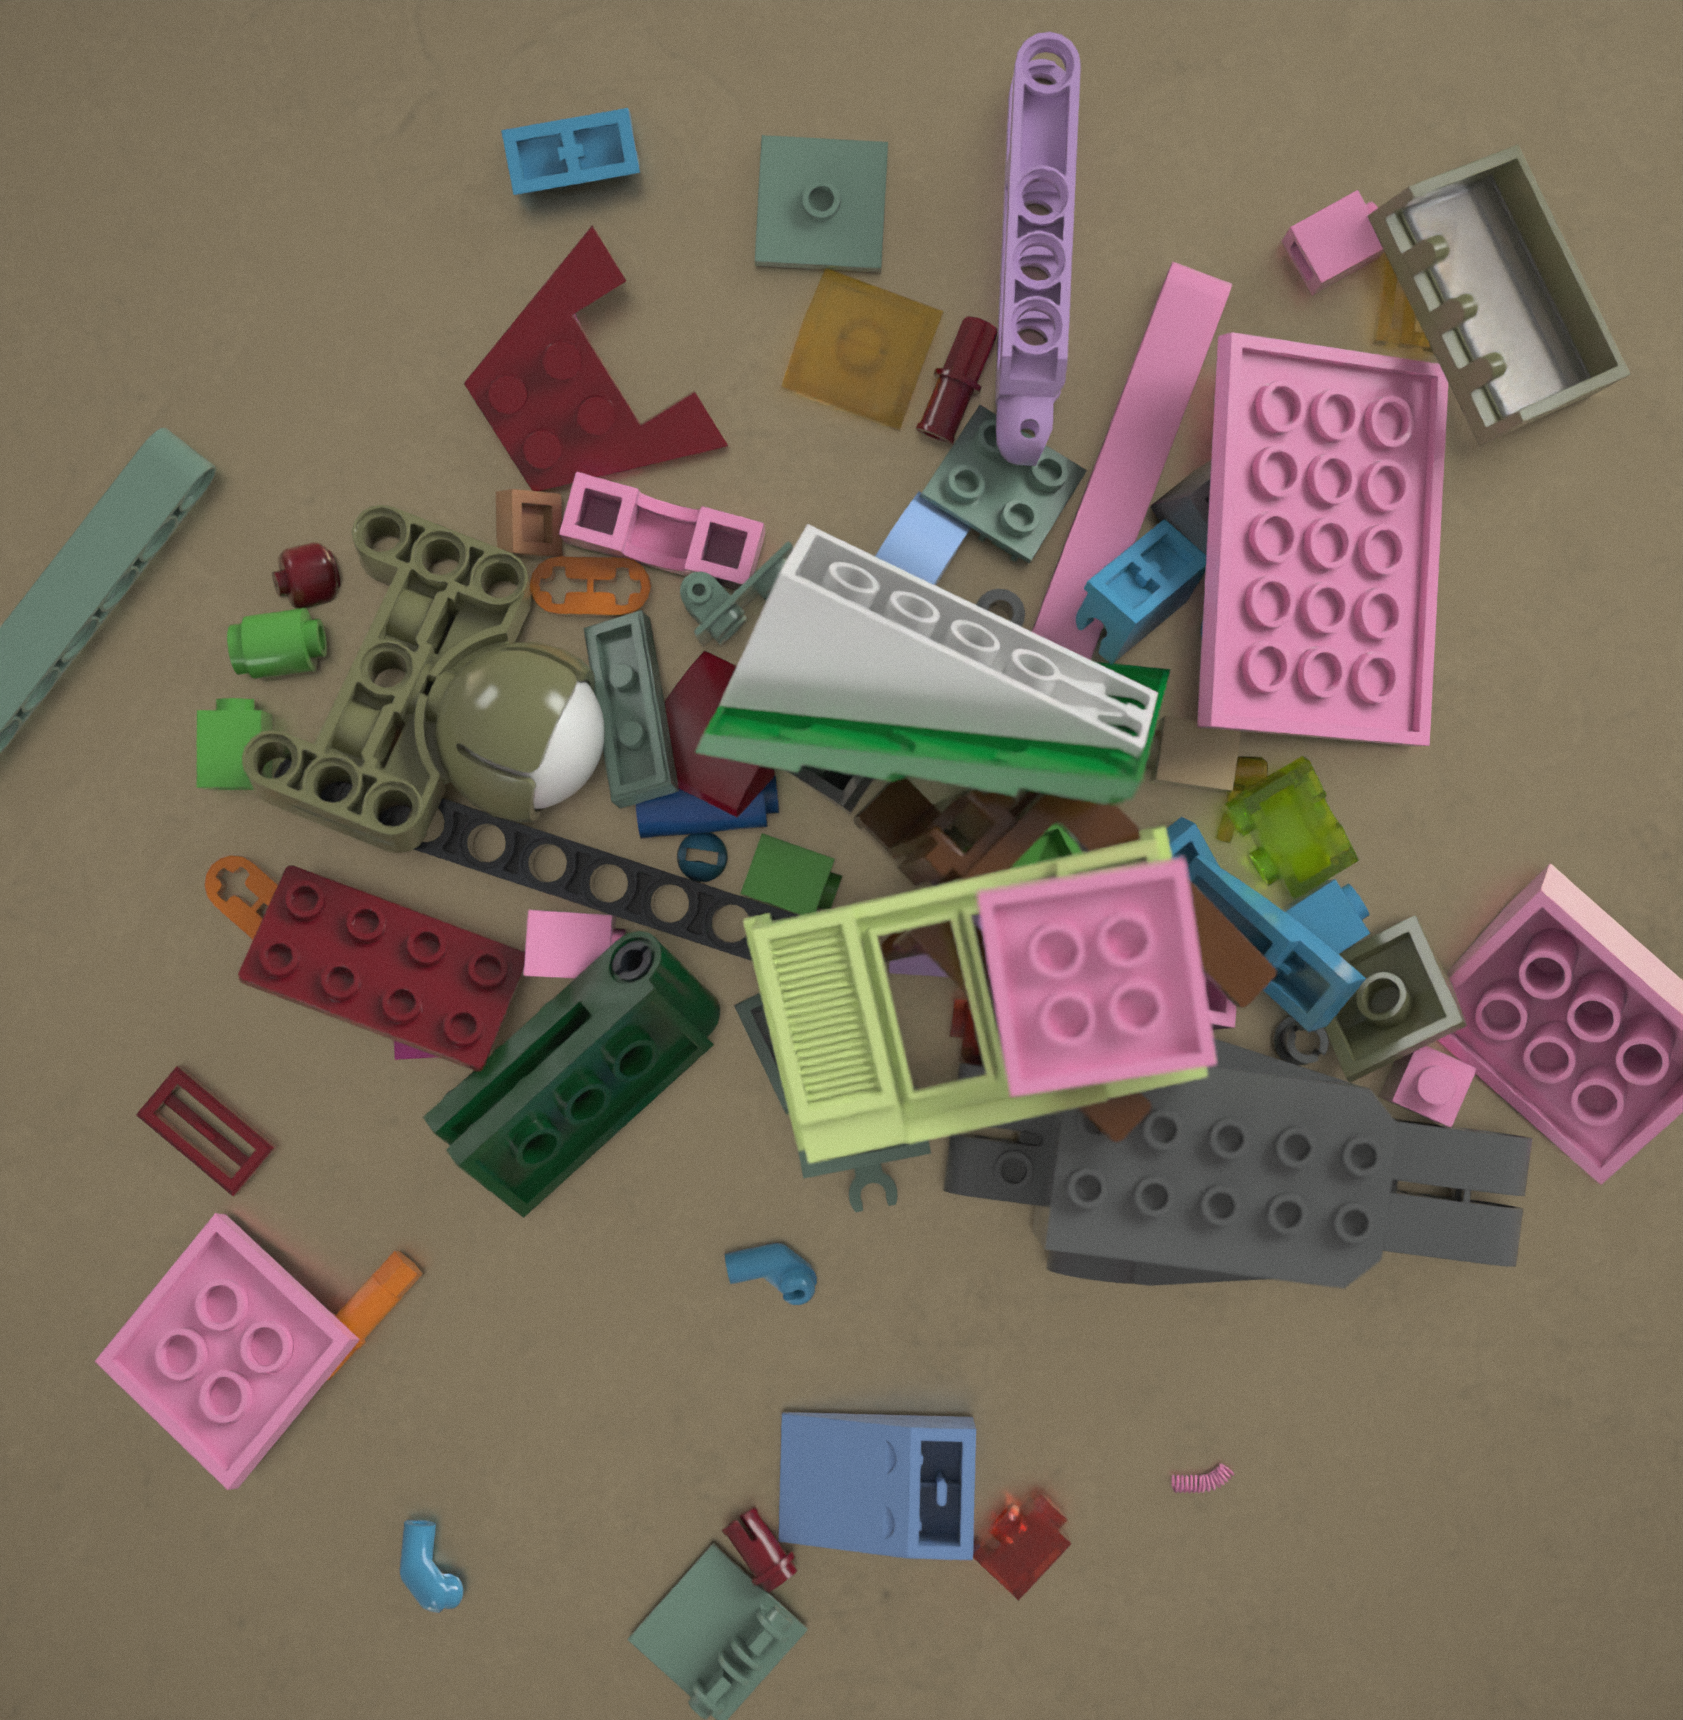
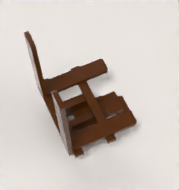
(1000, 836)

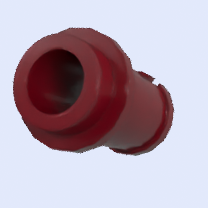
(762, 1554)

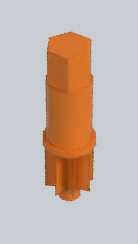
(377, 1298)

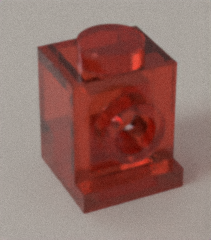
(1023, 1543)

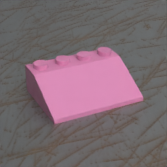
(1572, 1024)

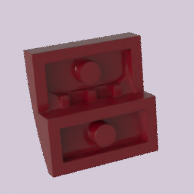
(689, 710)

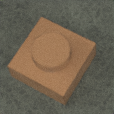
(529, 523)

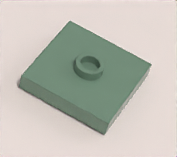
(821, 203)

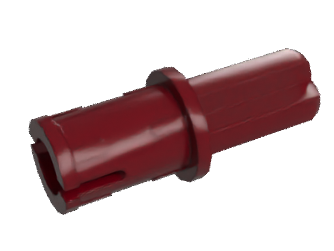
(957, 380)

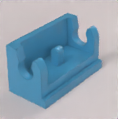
(571, 151)
(1141, 588)

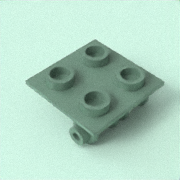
(1002, 499)
(719, 611)
(717, 1635)

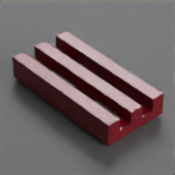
(249, 1164)

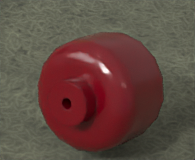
(307, 575)

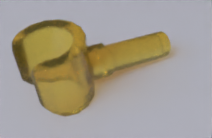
(1248, 772)

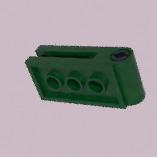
(577, 1071)

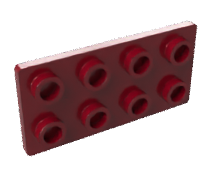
(383, 968)

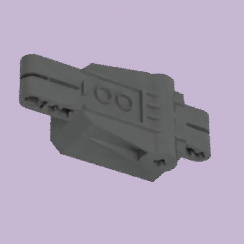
(1248, 1181)

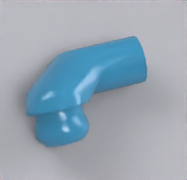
(778, 1266)
(421, 1574)

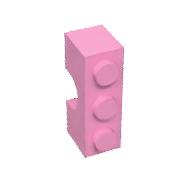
(660, 534)

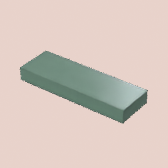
(633, 709)

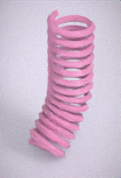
(1208, 1480)

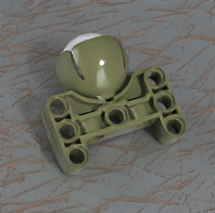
(487, 712)

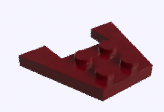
(556, 397)

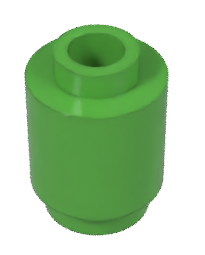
(276, 643)

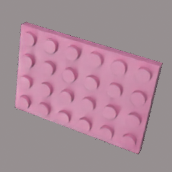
(1322, 542)

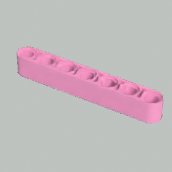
(1133, 448)

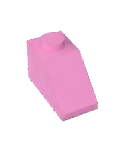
(566, 942)

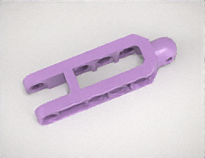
(1041, 172)

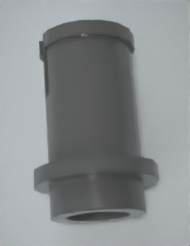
(1005, 600)
(1285, 1047)

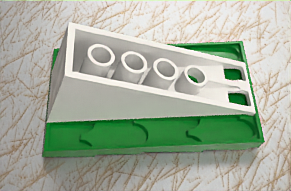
(905, 680)

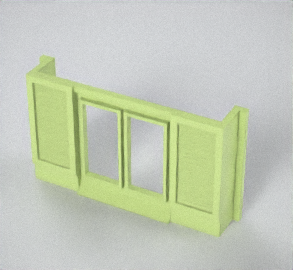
(841, 1032)

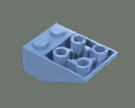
(879, 1484)

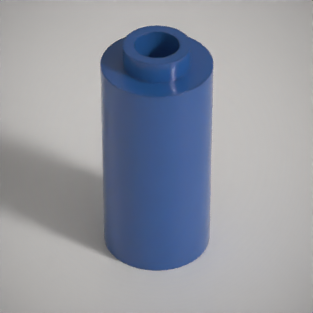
(686, 814)

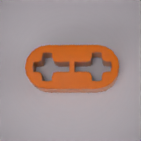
(590, 571)
(238, 908)

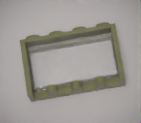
(1498, 293)

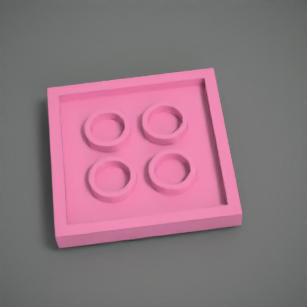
(1097, 977)
(226, 1351)

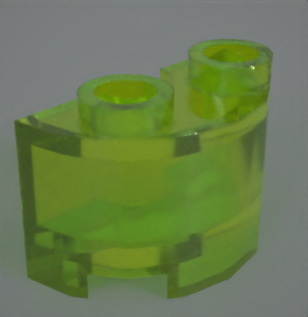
(1292, 829)

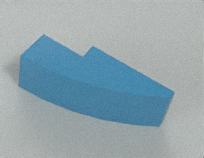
(1310, 975)

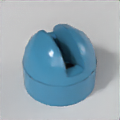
(700, 870)

